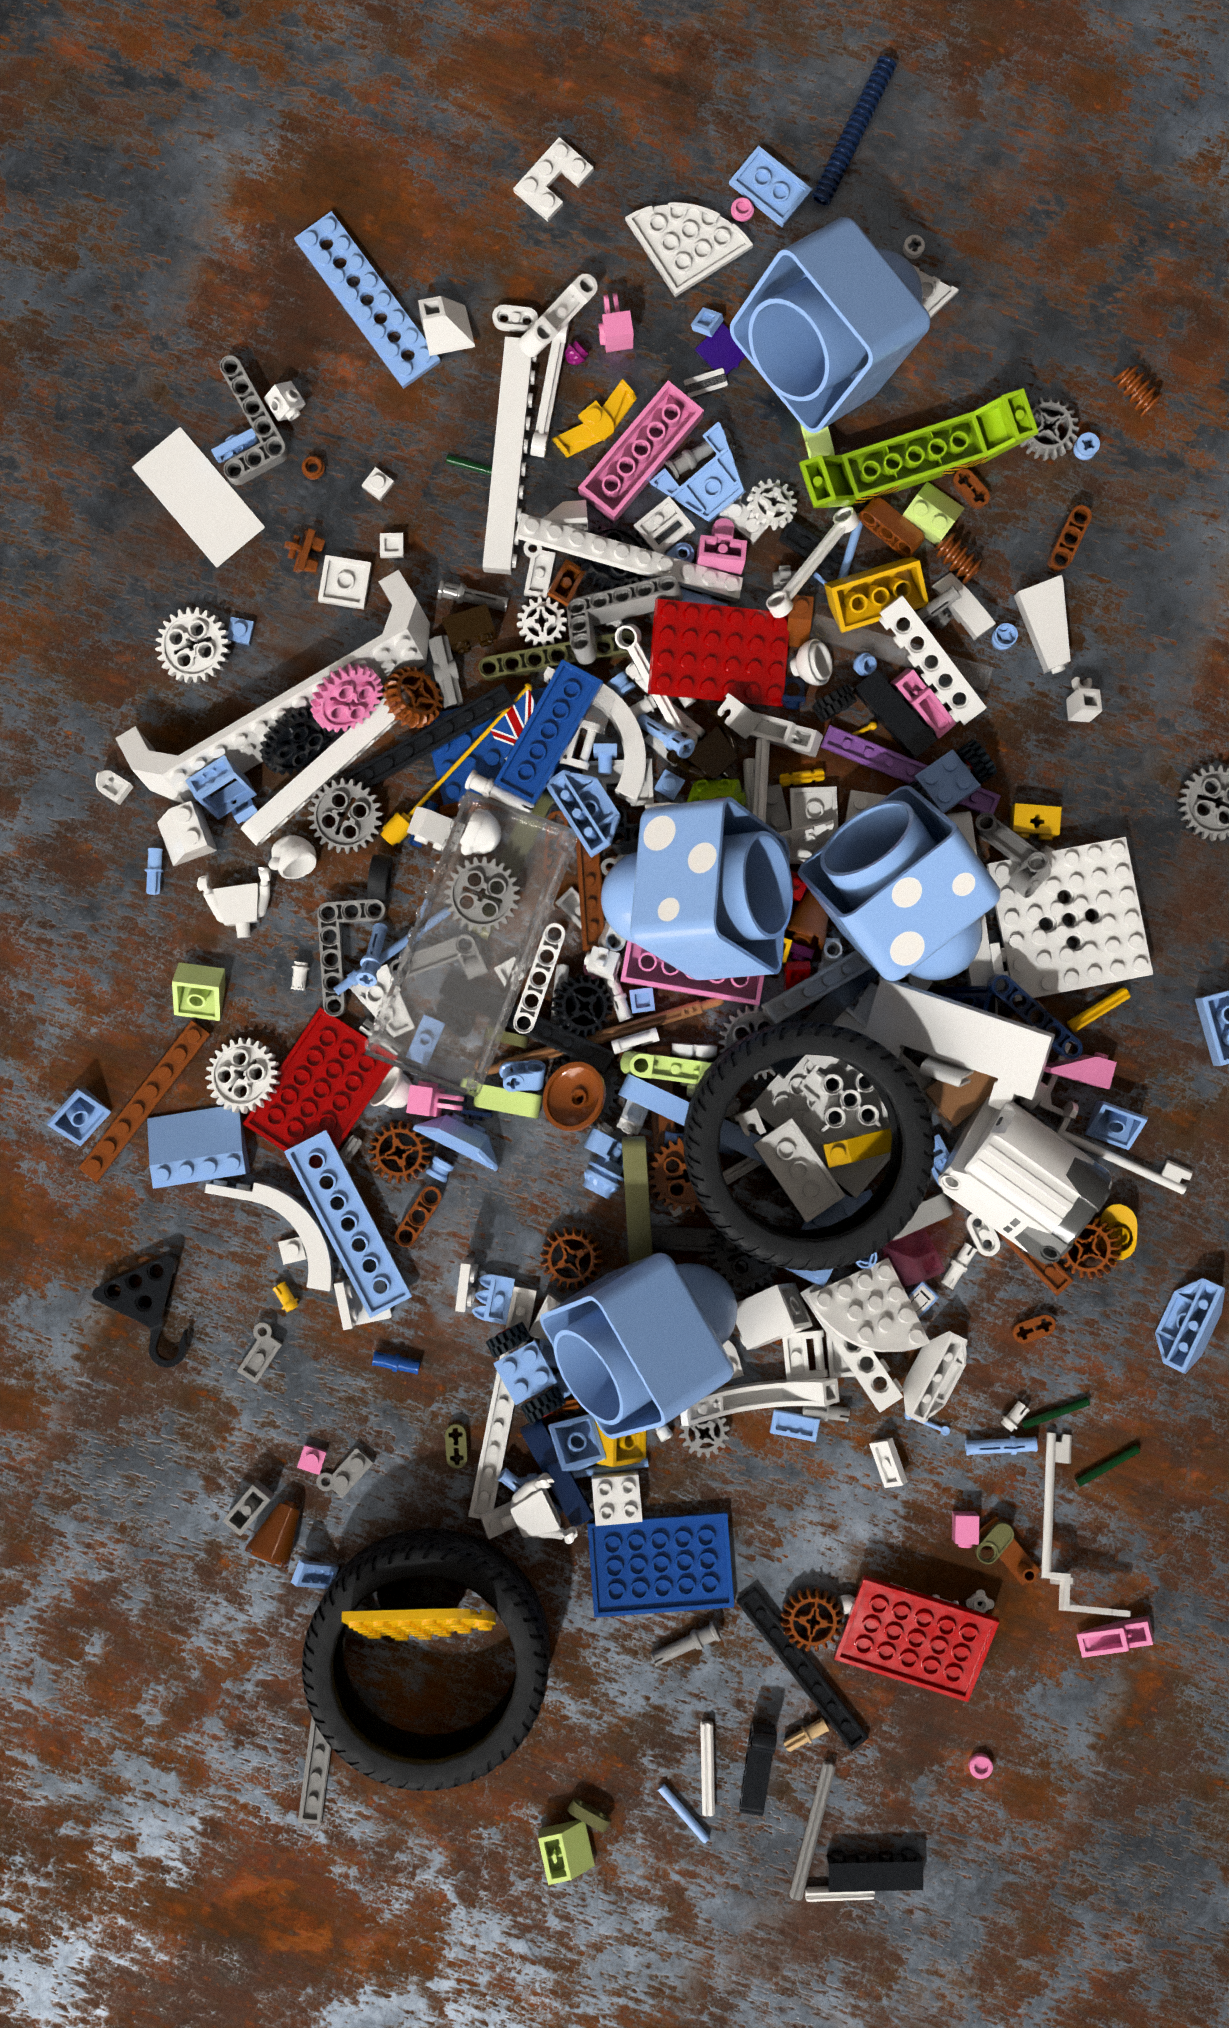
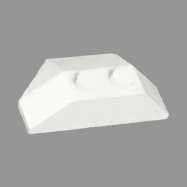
(934, 1375)

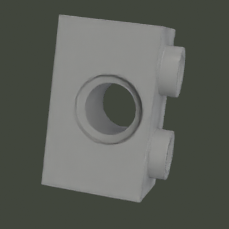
(248, 1507)

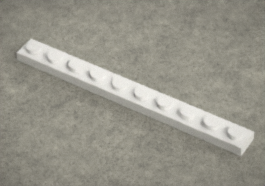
(627, 557)
(499, 1416)

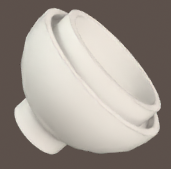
(812, 663)

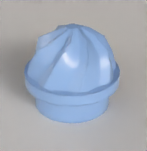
(864, 664)

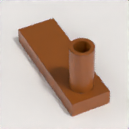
(1014, 1557)

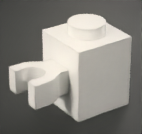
(1083, 703)
(603, 962)

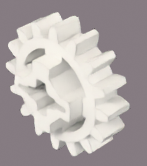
(780, 501)
(533, 622)

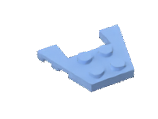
(711, 487)

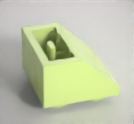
(565, 1851)

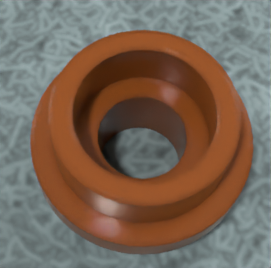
(308, 462)

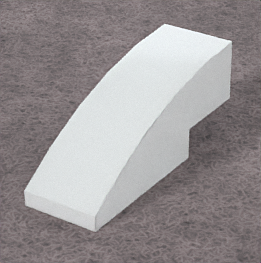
(967, 608)
(788, 735)

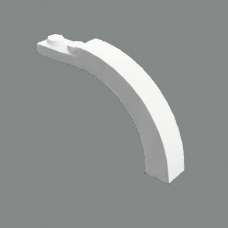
(633, 745)
(301, 1218)
(762, 1395)

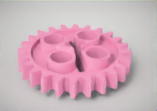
(346, 697)

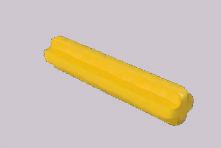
(1098, 1009)

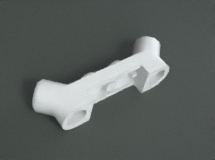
(558, 315)

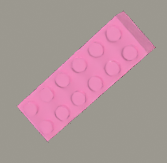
(641, 452)
(648, 970)

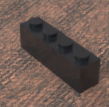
(895, 715)
(874, 1871)

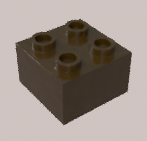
(470, 629)

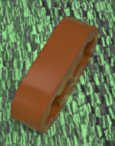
(967, 493)
(1034, 1334)

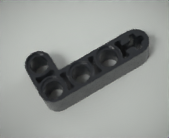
(628, 831)
(757, 1768)

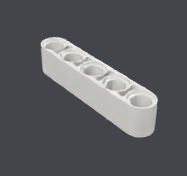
(531, 987)

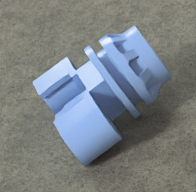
(606, 1172)

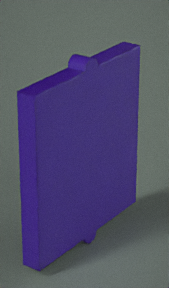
(721, 350)

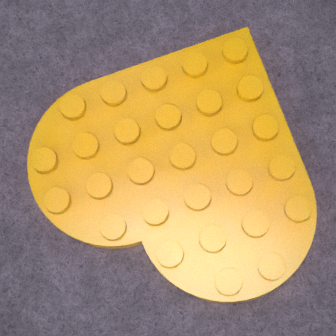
(418, 1622)

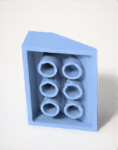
(196, 1146)

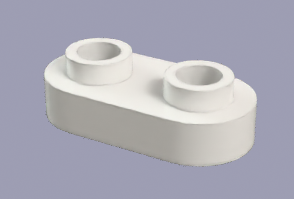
(516, 316)
(982, 1233)

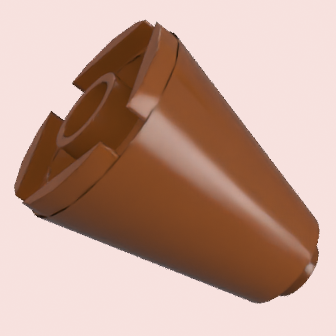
(808, 923)
(276, 1535)

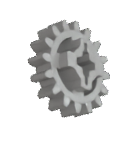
(698, 1440)

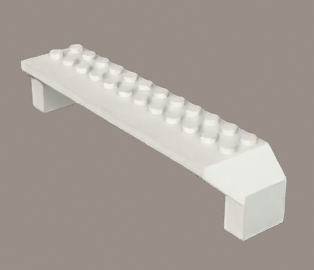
(400, 645)

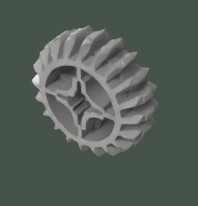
(1051, 436)

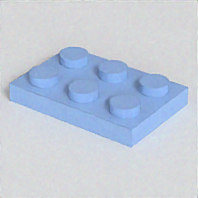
(770, 186)

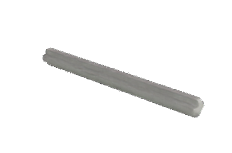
(812, 1830)

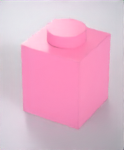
(965, 1528)

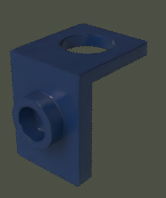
(797, 701)
(474, 1114)

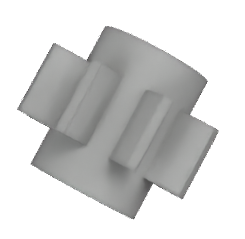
(782, 577)

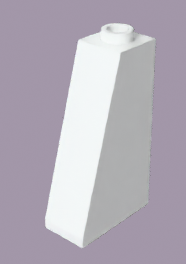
(1046, 622)

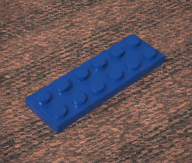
(548, 732)

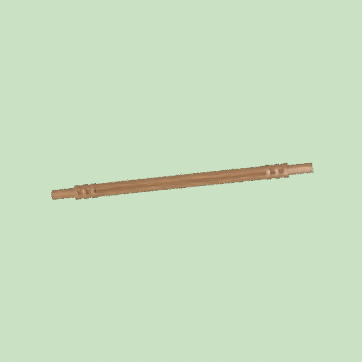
(621, 1030)

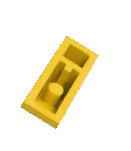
(857, 1148)

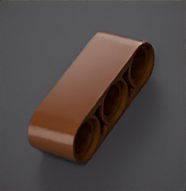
(891, 527)
(1071, 528)
(411, 1224)

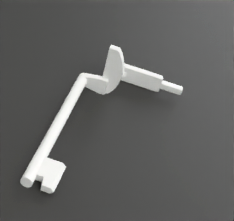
(1171, 1172)
(1061, 1453)

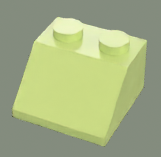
(933, 513)
(198, 991)

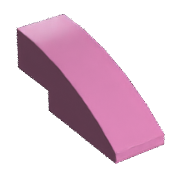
(924, 701)
(1116, 1637)

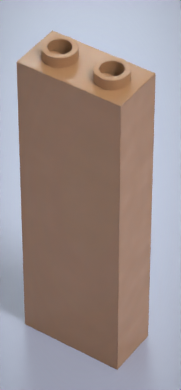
(960, 1102)

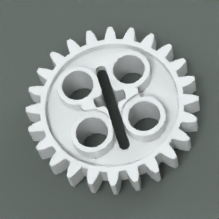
(199, 665)
(229, 1062)

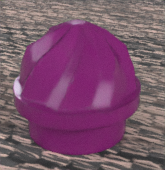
(576, 353)

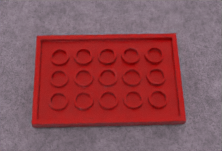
(718, 651)
(321, 1086)
(916, 1638)

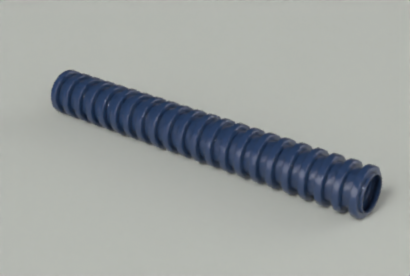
(855, 129)

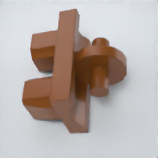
(308, 542)

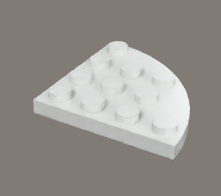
(687, 242)
(871, 1310)

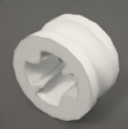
(913, 254)

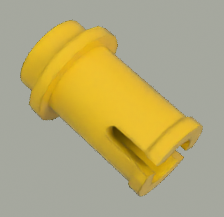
(286, 1297)

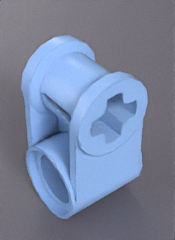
(525, 1075)

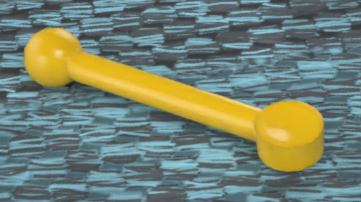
(872, 725)

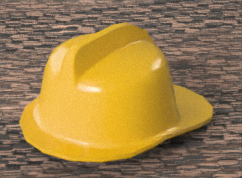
(1126, 1226)

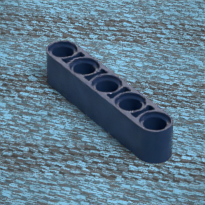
(1025, 1009)
(564, 1485)

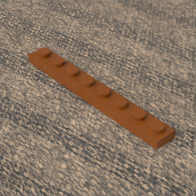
(145, 1101)

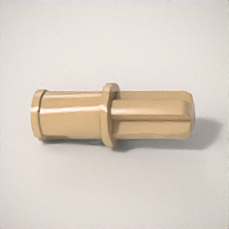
(806, 1735)

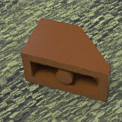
(565, 582)
(800, 620)

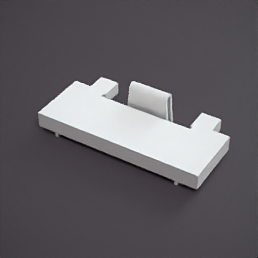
(960, 1040)

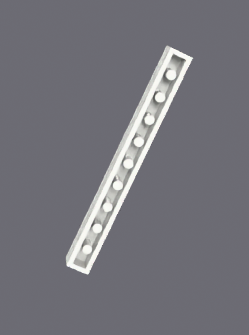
(508, 459)

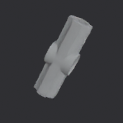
(446, 671)

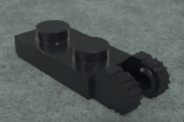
(804, 543)

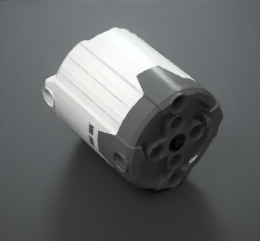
(1024, 1180)

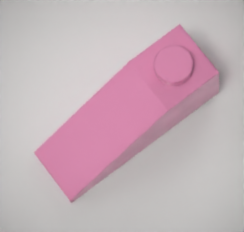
(1086, 1069)

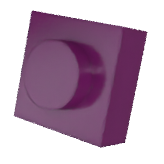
(800, 952)

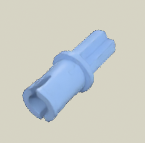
(154, 871)

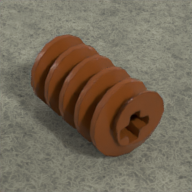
(1138, 389)
(958, 558)

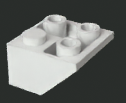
(445, 325)
(570, 514)

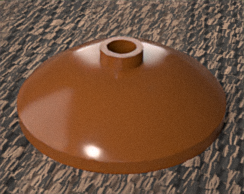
(564, 1096)

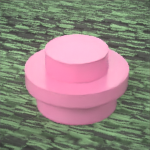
(742, 209)

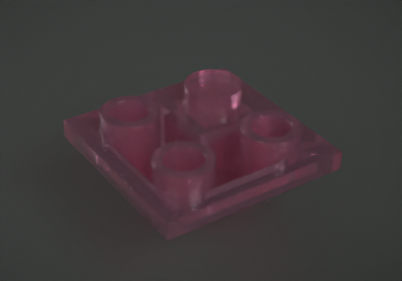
(914, 1258)

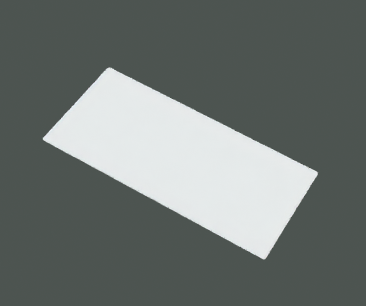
(198, 497)

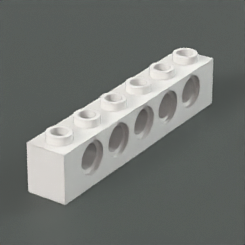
(972, 704)
(881, 1398)

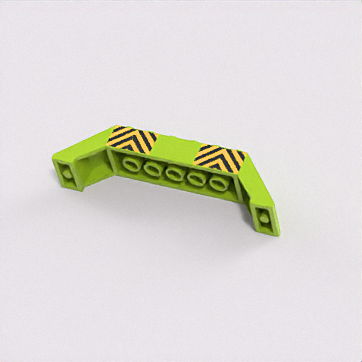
(920, 454)

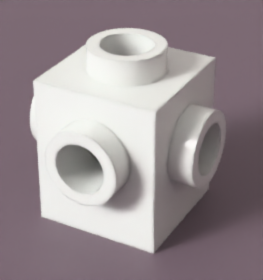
(284, 401)

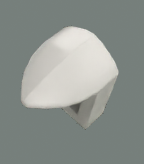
(112, 786)

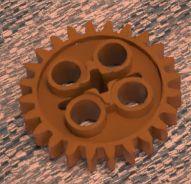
(687, 1196)

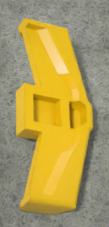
(597, 421)

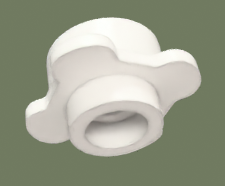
(979, 1596)

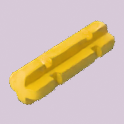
(801, 777)

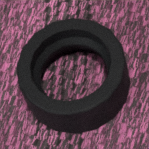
(379, 877)

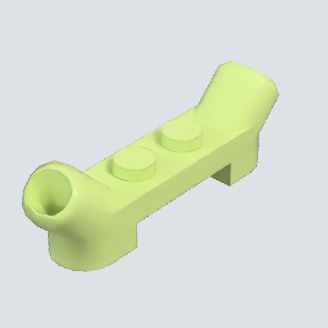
(663, 1067)

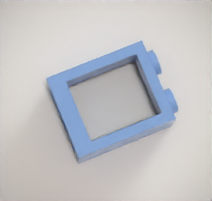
(214, 777)

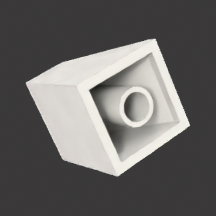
(186, 833)
(771, 1315)

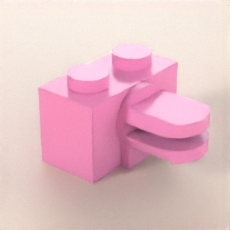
(616, 327)
(721, 549)
(428, 1099)

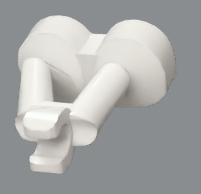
(688, 1051)

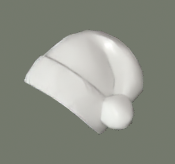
(481, 833)
(293, 857)

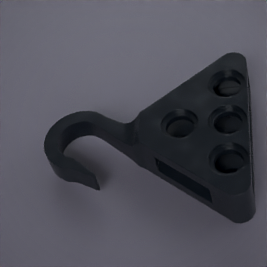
(131, 1305)

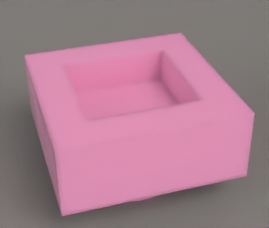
(312, 1459)

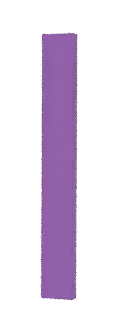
(895, 765)

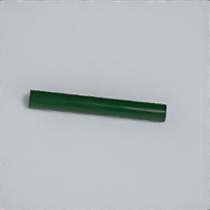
(468, 464)
(1056, 1412)
(1107, 1465)

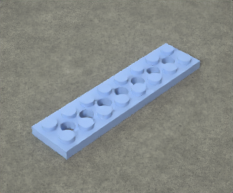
(370, 284)
(342, 1239)

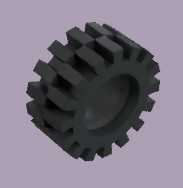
(834, 703)

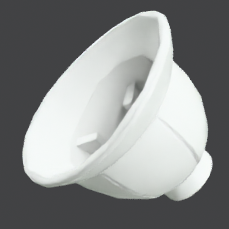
(393, 1090)

